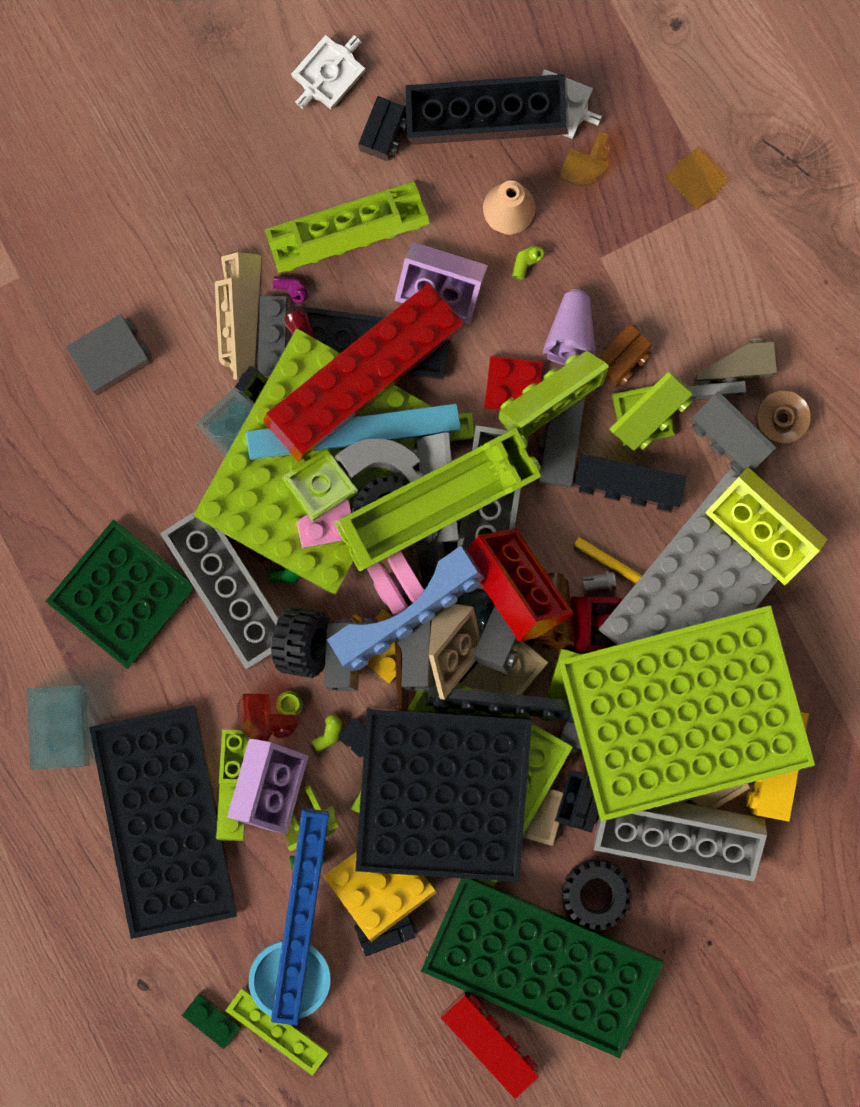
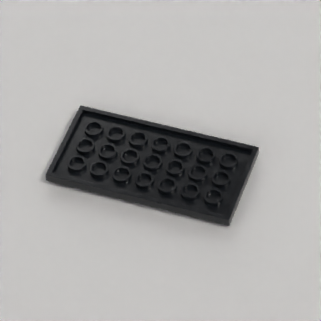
(162, 821)

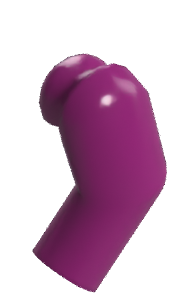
(293, 286)

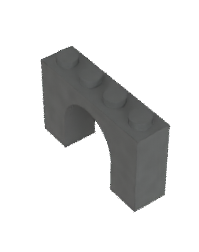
(416, 664)

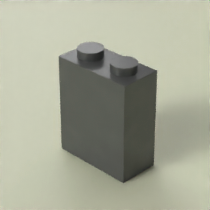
(109, 354)

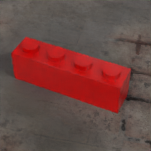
(489, 1044)

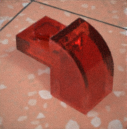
(257, 720)

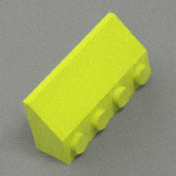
(766, 526)

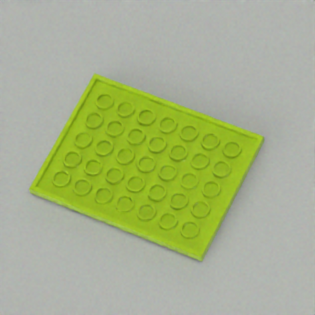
(251, 498)
(686, 713)

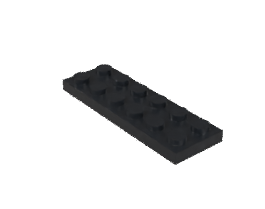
(342, 329)

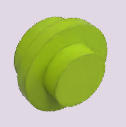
(289, 703)

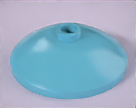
(264, 976)

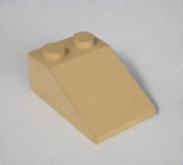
(452, 645)

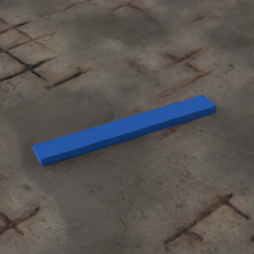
(300, 916)

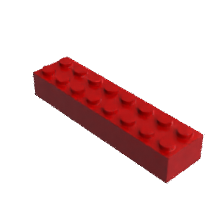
(362, 372)

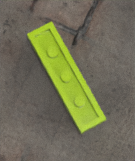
(283, 1037)

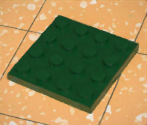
(120, 594)

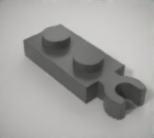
(429, 553)

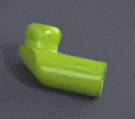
(526, 258)
(330, 737)

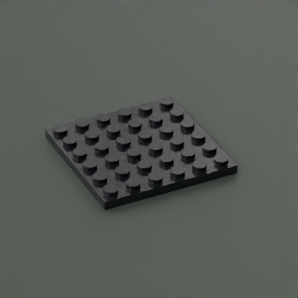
(443, 794)

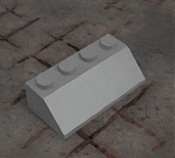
(434, 453)

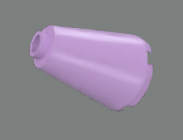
(572, 328)

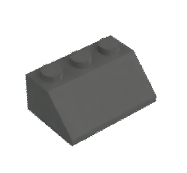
(731, 434)

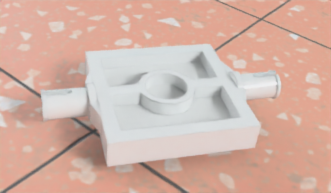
(328, 72)
(578, 99)

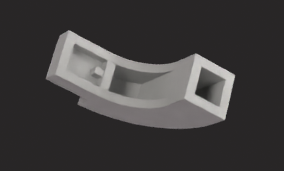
(379, 453)

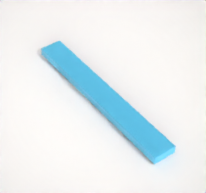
(383, 426)

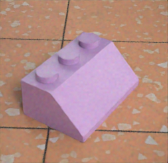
(452, 277)

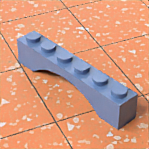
(452, 578)

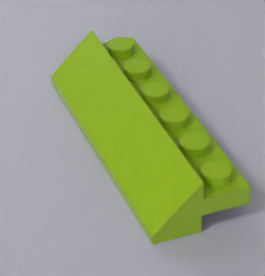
(347, 227)

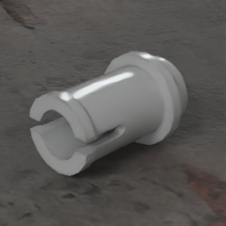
(599, 582)

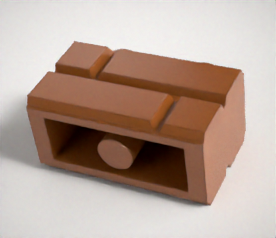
(624, 354)

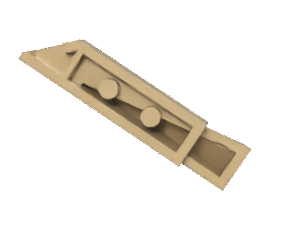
(238, 311)

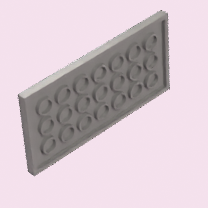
(692, 580)

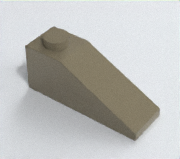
(748, 362)

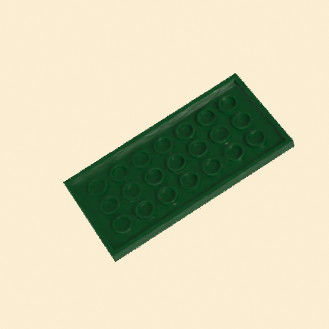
(542, 965)

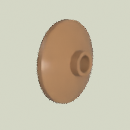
(793, 408)

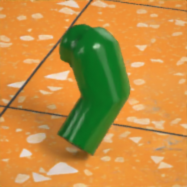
(283, 576)

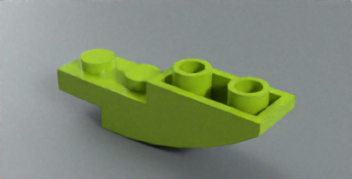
(232, 754)

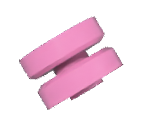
(397, 583)

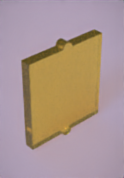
(696, 178)

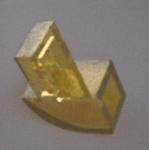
(587, 169)

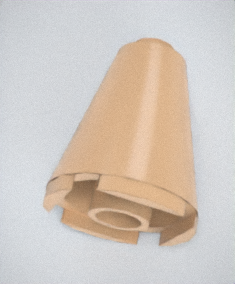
(509, 208)

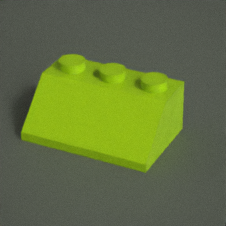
(653, 411)

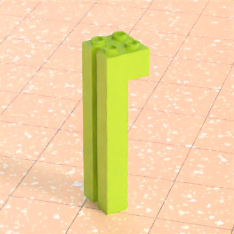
(438, 499)

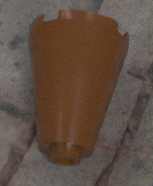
(563, 634)

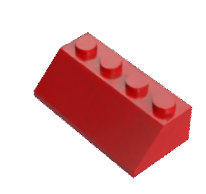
(518, 584)

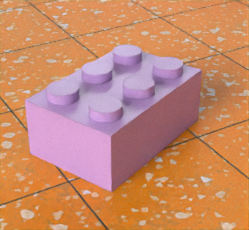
(268, 786)

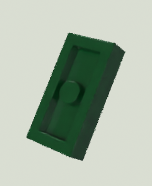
(211, 1020)

